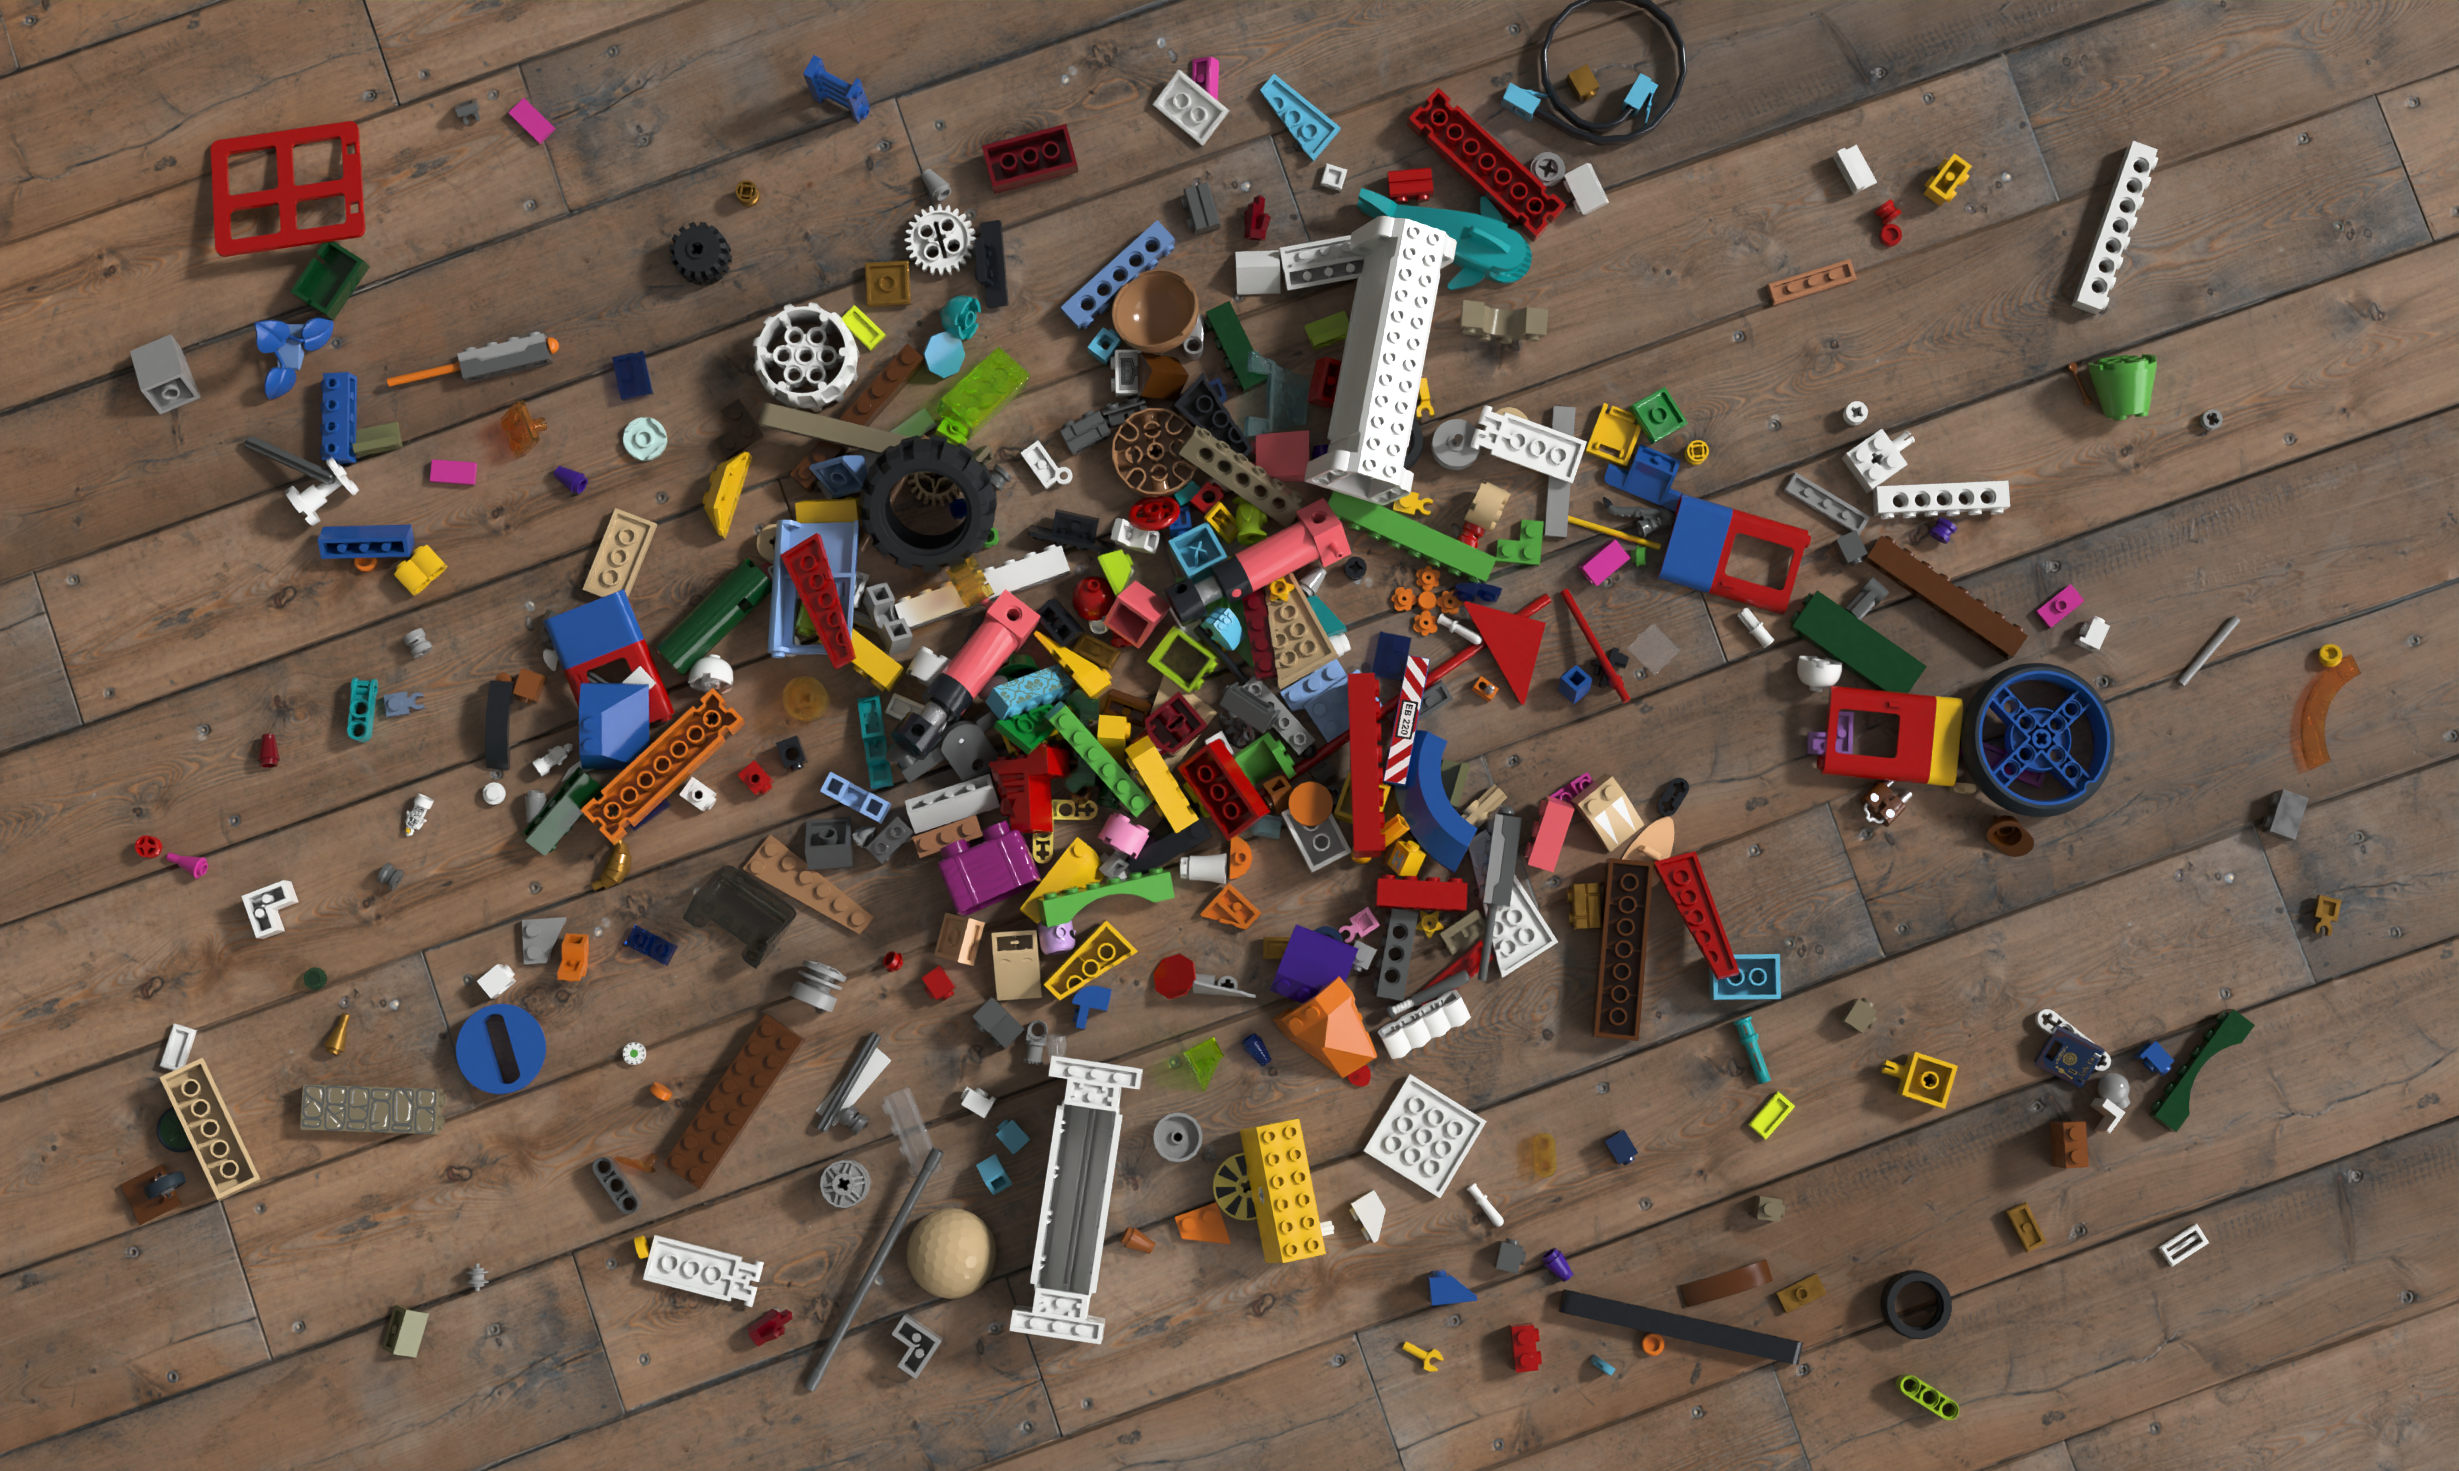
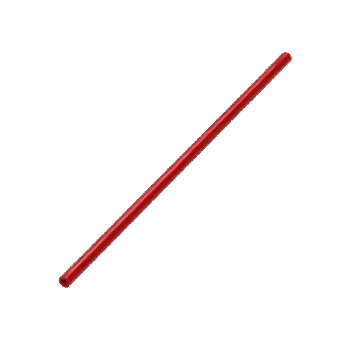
(1392, 704)

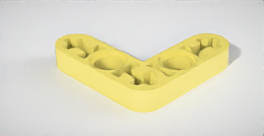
(1056, 804)

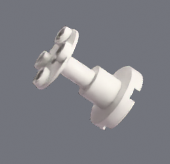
(315, 496)

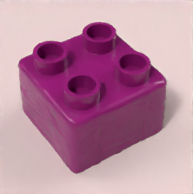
(987, 871)

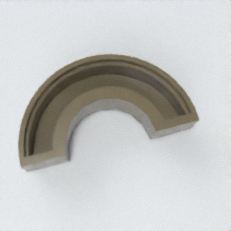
(1502, 324)

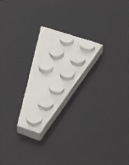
(1518, 929)

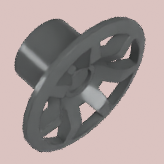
(1237, 726)

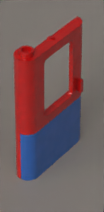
(1703, 544)
(602, 634)

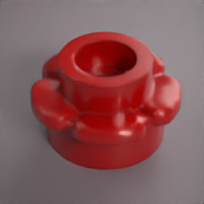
(893, 961)

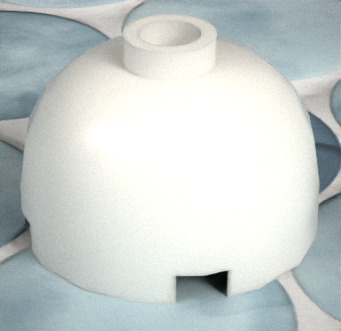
(1818, 672)
(711, 673)

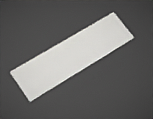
(873, 1068)

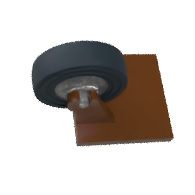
(153, 1193)

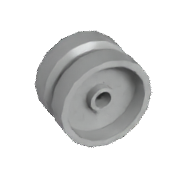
(1171, 1148)

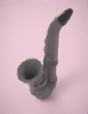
(1653, 518)

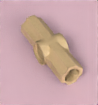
(1482, 808)

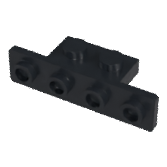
(991, 264)
(1073, 530)

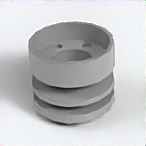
(817, 985)
(857, 1189)

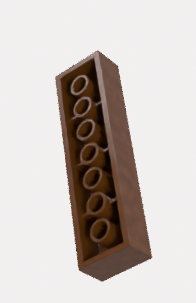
(1622, 949)
(734, 1101)

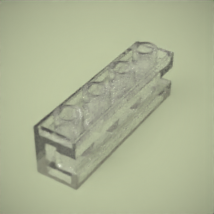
(910, 1128)

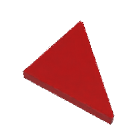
(1512, 643)

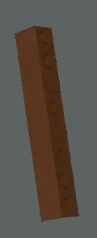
(864, 410)
(1945, 597)

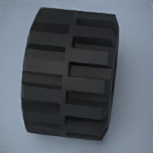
(705, 265)

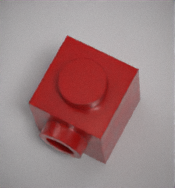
(756, 779)
(938, 984)

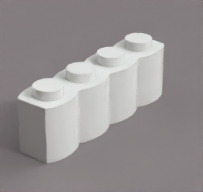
(1426, 1023)

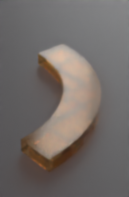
(2316, 710)

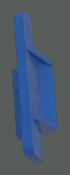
(1648, 477)

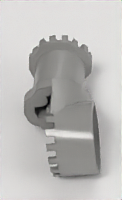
(1035, 1044)

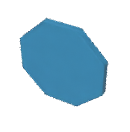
(943, 354)

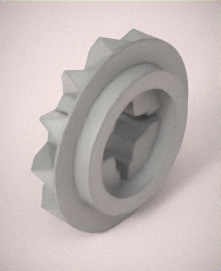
(1557, 166)

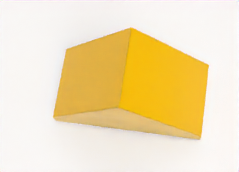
(1222, 522)

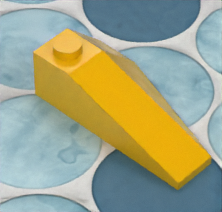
(1081, 671)
(1074, 868)

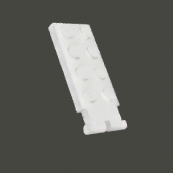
(1529, 444)
(702, 1270)

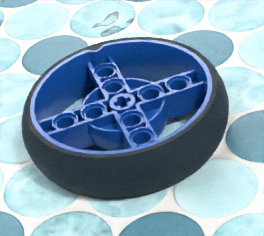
(2081, 699)

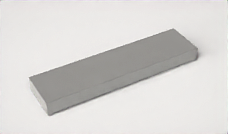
(1826, 503)

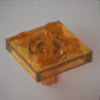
(521, 428)

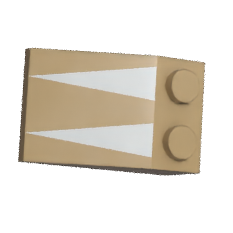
(1608, 811)

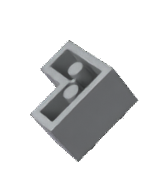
(921, 1341)

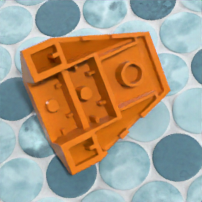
(1330, 1029)

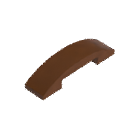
(1726, 1283)

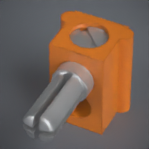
(1487, 693)

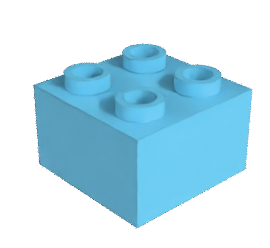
(1196, 551)

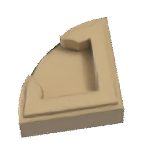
(1963, 788)

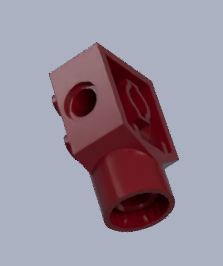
(1173, 726)

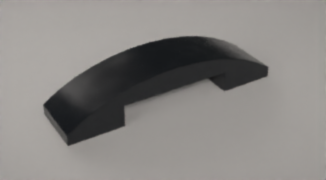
(498, 724)

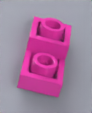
(1574, 788)

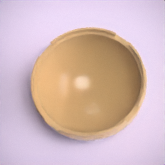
(951, 1253)

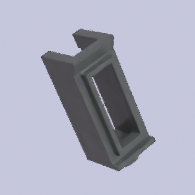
(1249, 707)

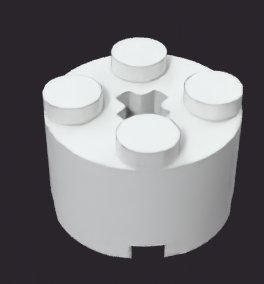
(926, 666)

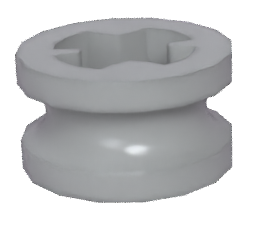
(2205, 422)

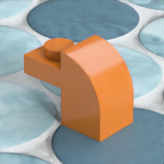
(574, 957)

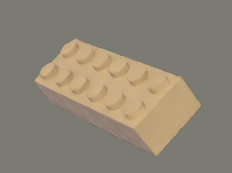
(210, 1129)

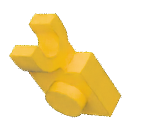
(1424, 398)

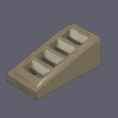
(984, 454)

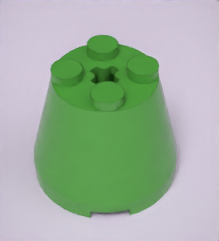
(2124, 384)

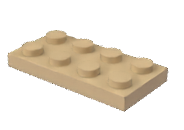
(620, 554)

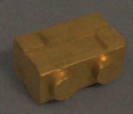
(1585, 906)

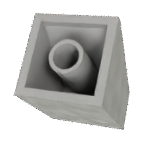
(164, 374)

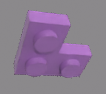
(1844, 736)

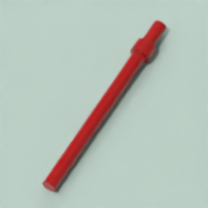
(1614, 680)

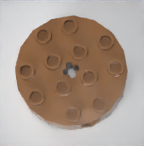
(1136, 441)

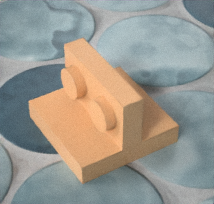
(959, 939)

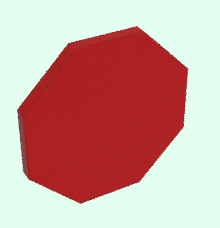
(1174, 976)

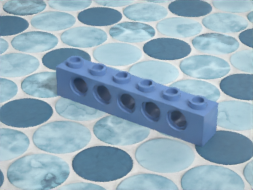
(1156, 235)

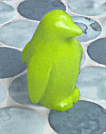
(1249, 522)

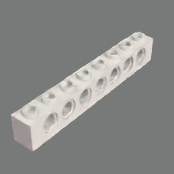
(2145, 158)

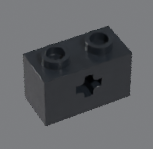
(1059, 623)

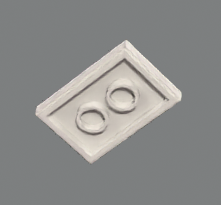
(1190, 107)

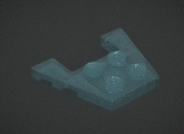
(1284, 399)

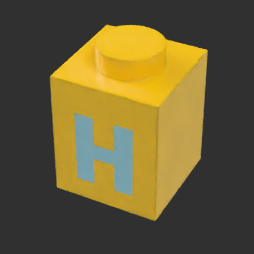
(1406, 858)

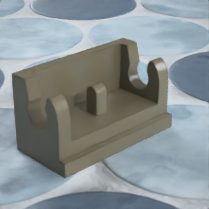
(1463, 932)

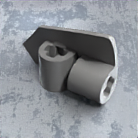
(1206, 985)

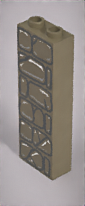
(372, 1109)

